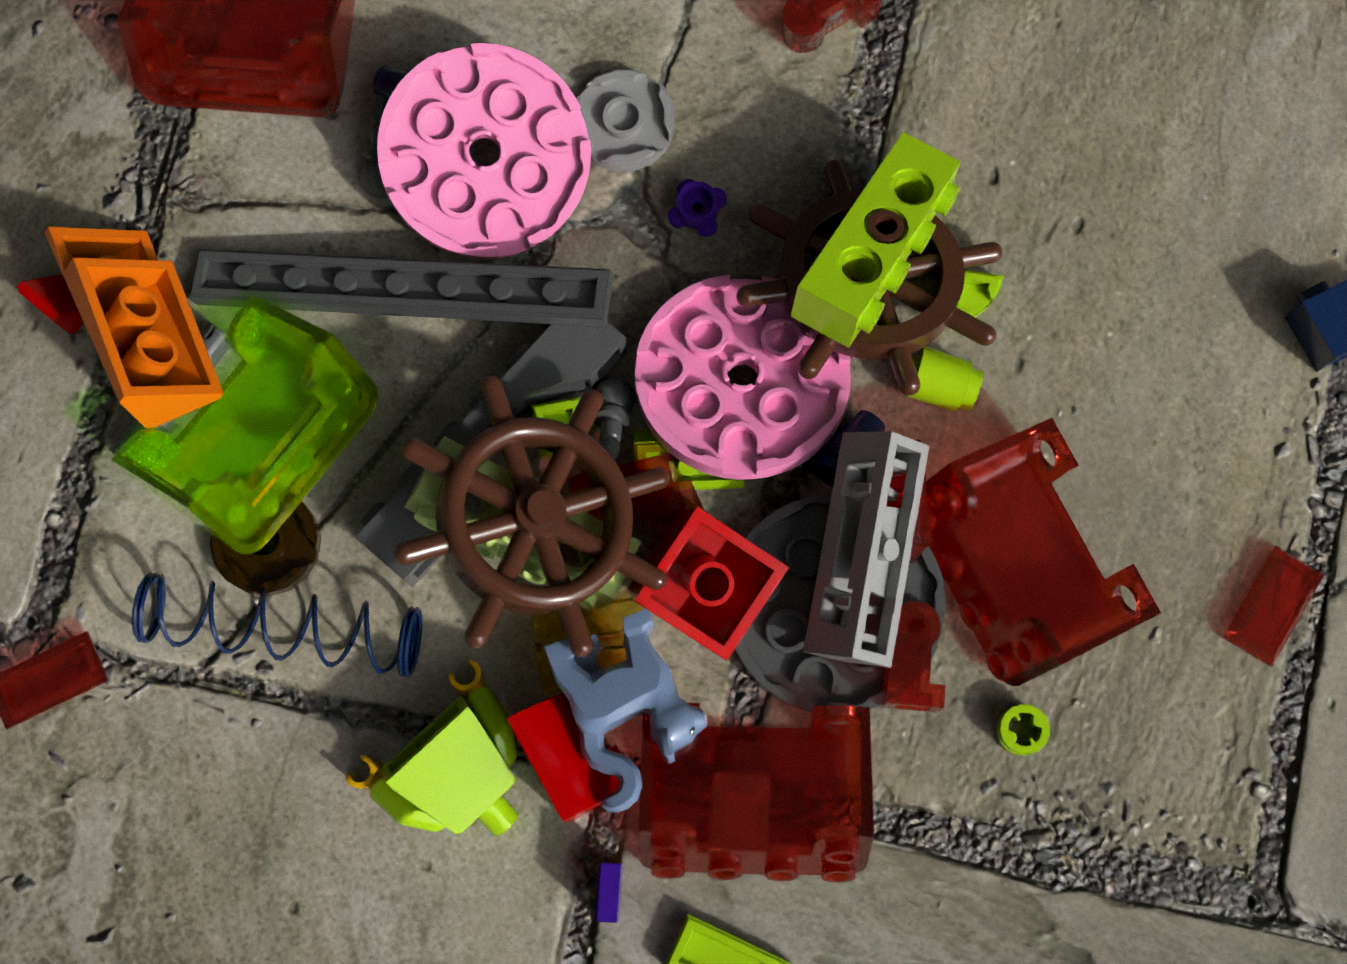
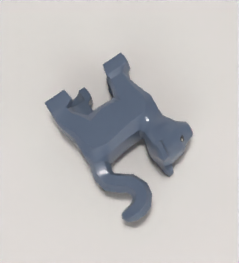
(619, 693)

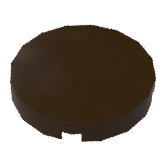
(279, 563)

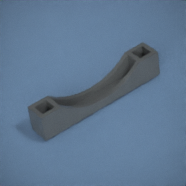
(557, 364)

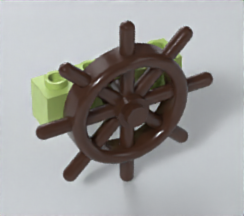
(528, 519)

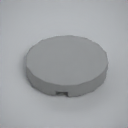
(627, 119)

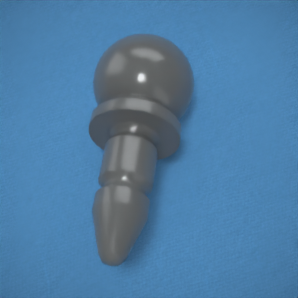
(369, 173)
(614, 412)

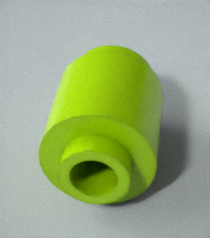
(946, 380)

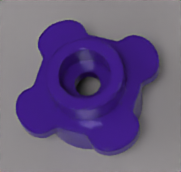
(700, 193)

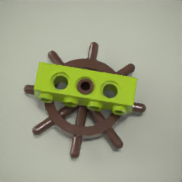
(870, 258)

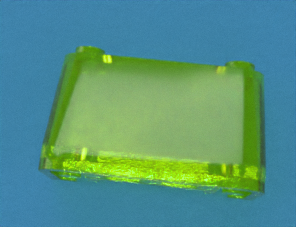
(266, 438)

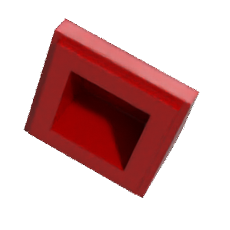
(54, 300)

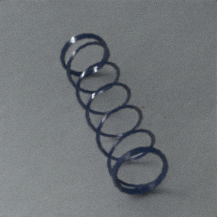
(405, 658)

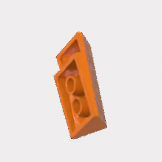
(137, 321)

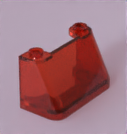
(239, 53)

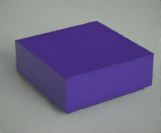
(608, 892)

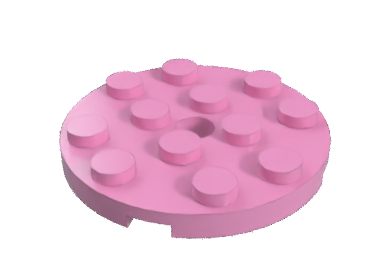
(492, 96)
(730, 426)

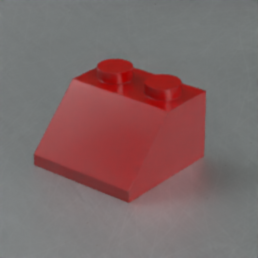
(712, 582)
(553, 748)

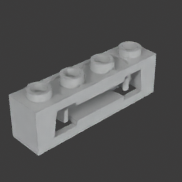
(866, 547)

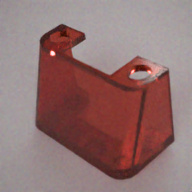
(1021, 561)
(816, 807)

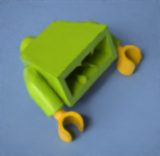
(451, 767)

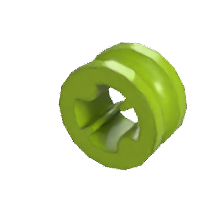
(1037, 721)

